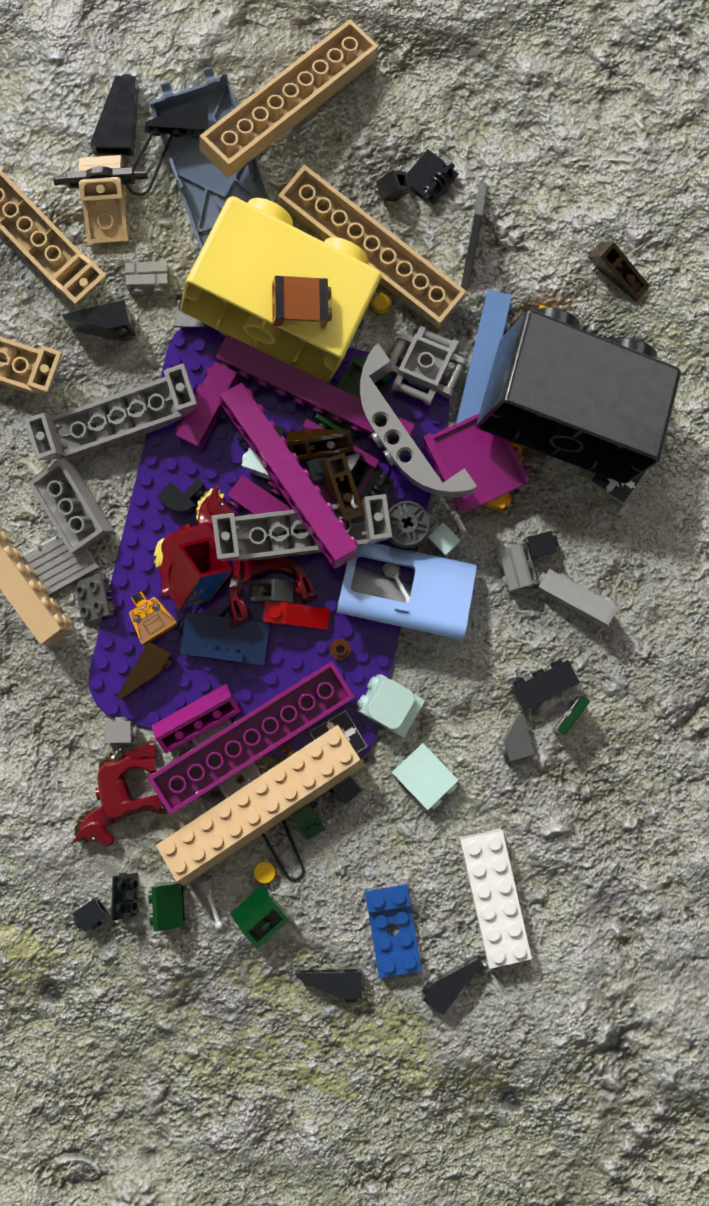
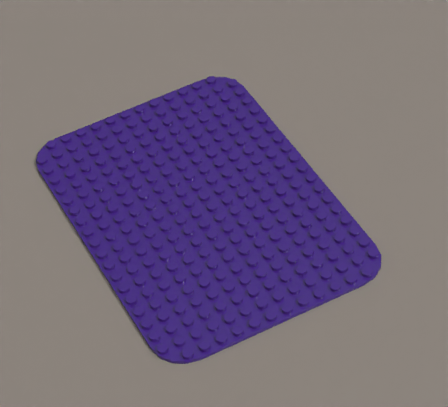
(290, 650)

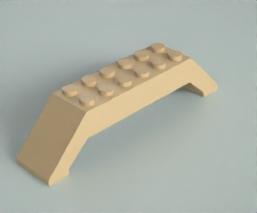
(45, 244)

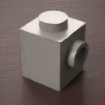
(120, 731)

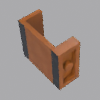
(300, 300)

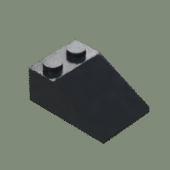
(106, 321)

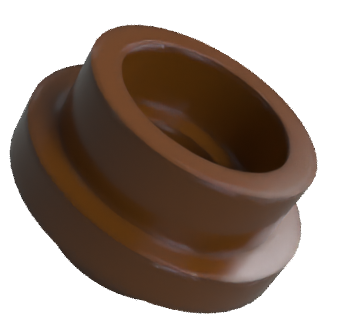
(340, 656)

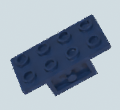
(214, 639)

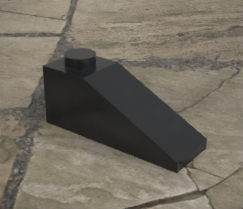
(337, 982)
(447, 986)

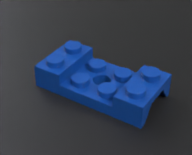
(398, 952)

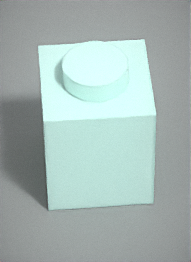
(443, 539)

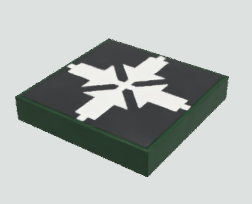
(571, 715)

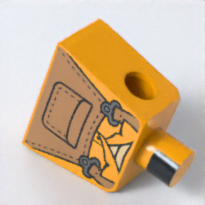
(150, 618)

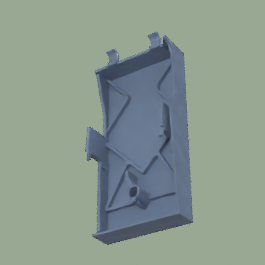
(198, 179)

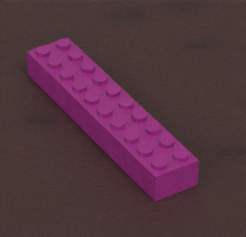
(250, 737)

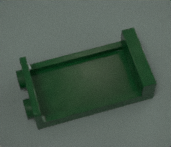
(351, 384)

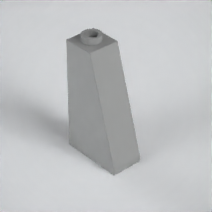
(577, 598)

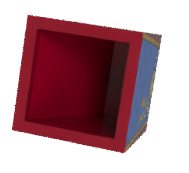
(196, 573)

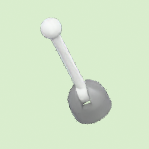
(393, 571)
(206, 887)

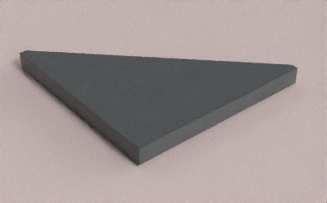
(474, 234)

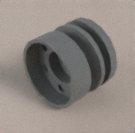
(412, 536)

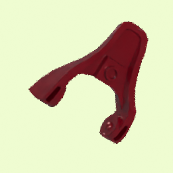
(249, 569)

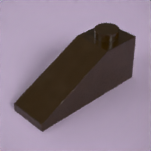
(618, 269)
(319, 442)
(342, 486)
(148, 666)

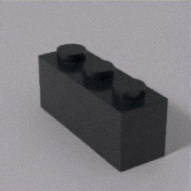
(544, 684)

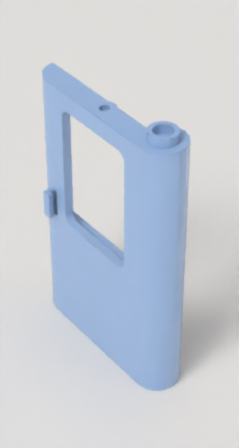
(437, 598)

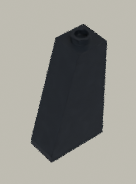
(118, 120)

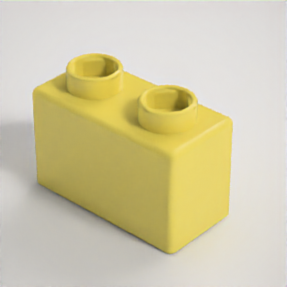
(235, 277)

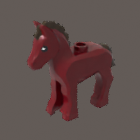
(115, 794)

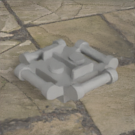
(426, 365)

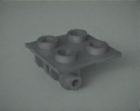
(93, 599)

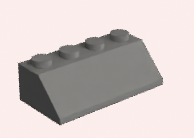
(70, 506)
(379, 586)

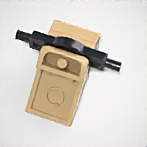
(103, 195)

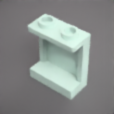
(425, 777)

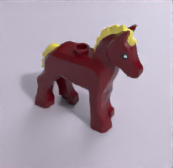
(209, 504)

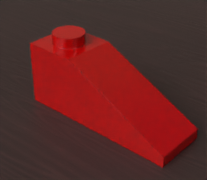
(296, 615)

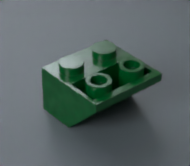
(167, 906)
(259, 916)

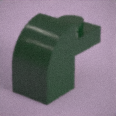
(307, 821)

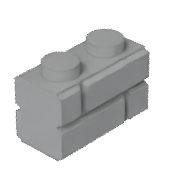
(147, 277)
(517, 567)

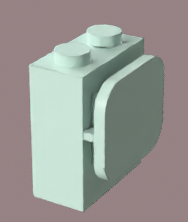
(390, 705)

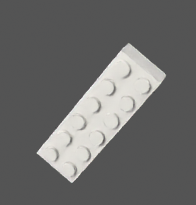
(495, 898)

